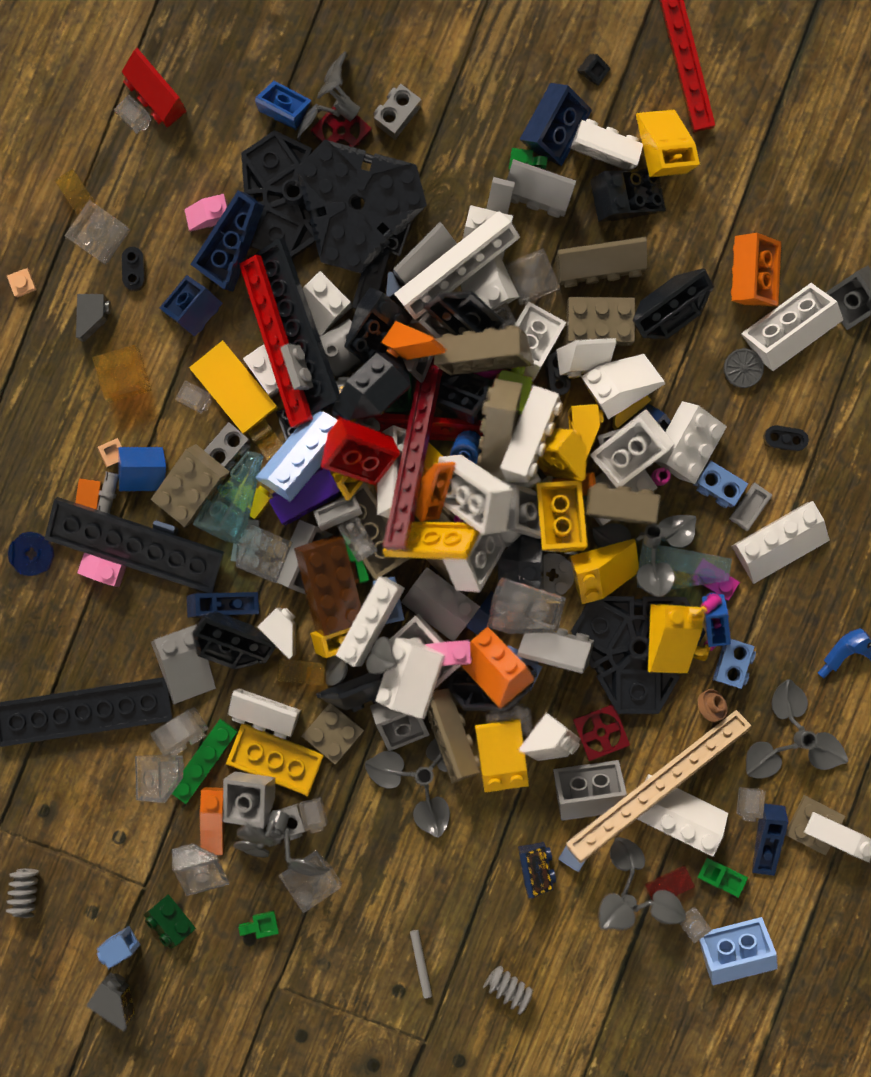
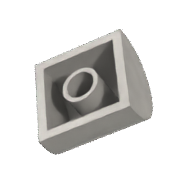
(338, 356)
(524, 512)

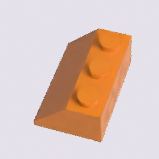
(756, 270)
(496, 668)

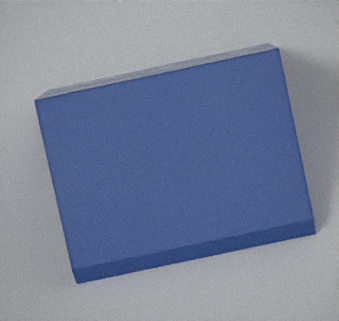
(283, 104)
(141, 468)

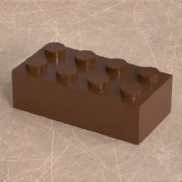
(329, 584)

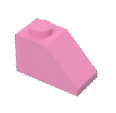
(206, 212)
(101, 570)
(455, 652)

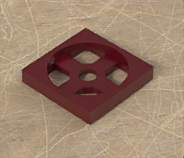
(328, 118)
(592, 735)

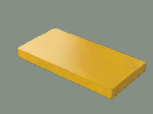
(233, 387)
(438, 541)
(276, 757)

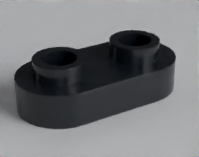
(133, 268)
(554, 376)
(785, 437)

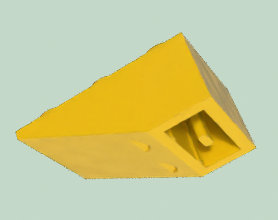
(666, 143)

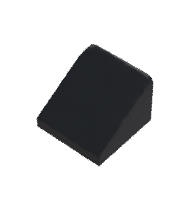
(594, 68)

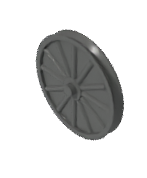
(743, 368)

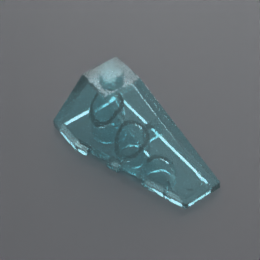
(231, 507)
(688, 566)

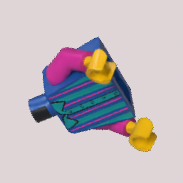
(716, 620)

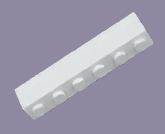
(458, 263)

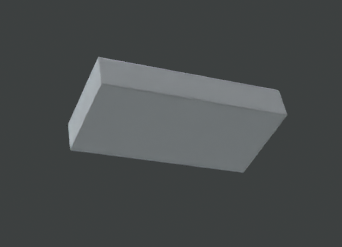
(500, 195)
(750, 506)
(337, 512)

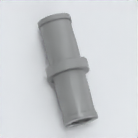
(107, 493)

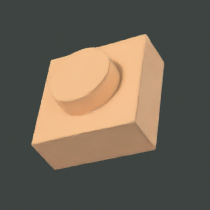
(21, 282)
(109, 452)

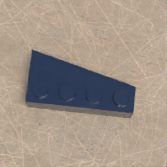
(229, 241)

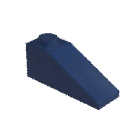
(226, 603)
(769, 839)

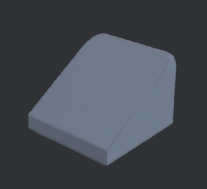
(392, 286)
(165, 527)
(570, 860)

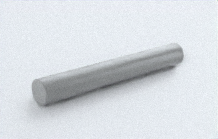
(420, 961)

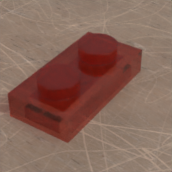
(674, 882)

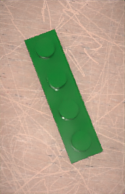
(204, 760)

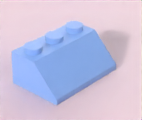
(738, 951)

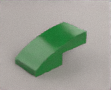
(360, 568)
(722, 877)

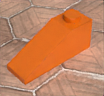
(410, 343)
(433, 491)
(211, 820)

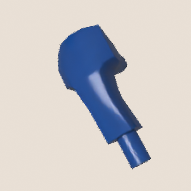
(853, 642)

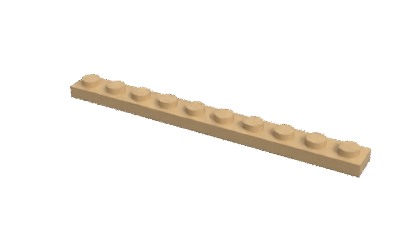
(658, 786)

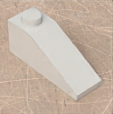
(839, 836)

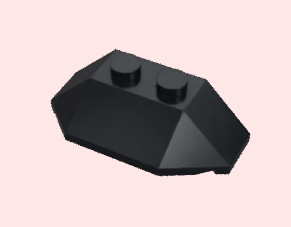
(673, 305)
(463, 312)
(373, 388)
(463, 396)
(523, 562)
(230, 641)
(353, 692)
(473, 698)

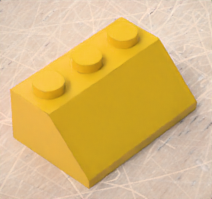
(564, 455)
(561, 516)

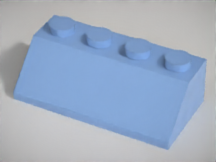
(297, 457)

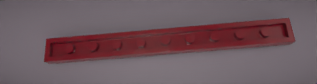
(412, 461)

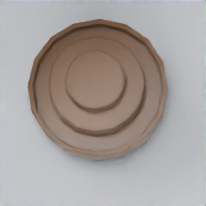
(712, 705)

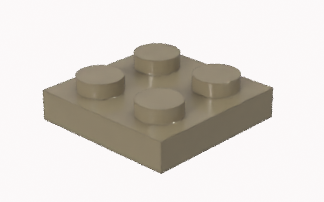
(332, 733)
(801, 818)

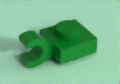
(526, 157)
(263, 924)

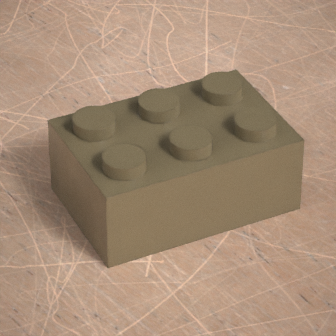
(600, 319)
(190, 485)
(622, 504)

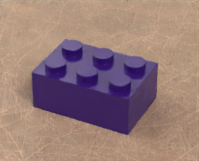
(316, 492)

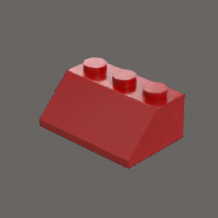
(152, 89)
(358, 451)

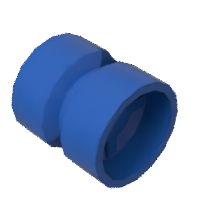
(467, 445)

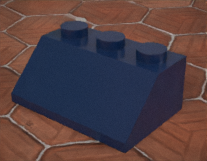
(555, 123)

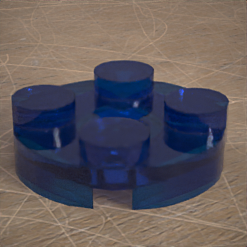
(22, 563)

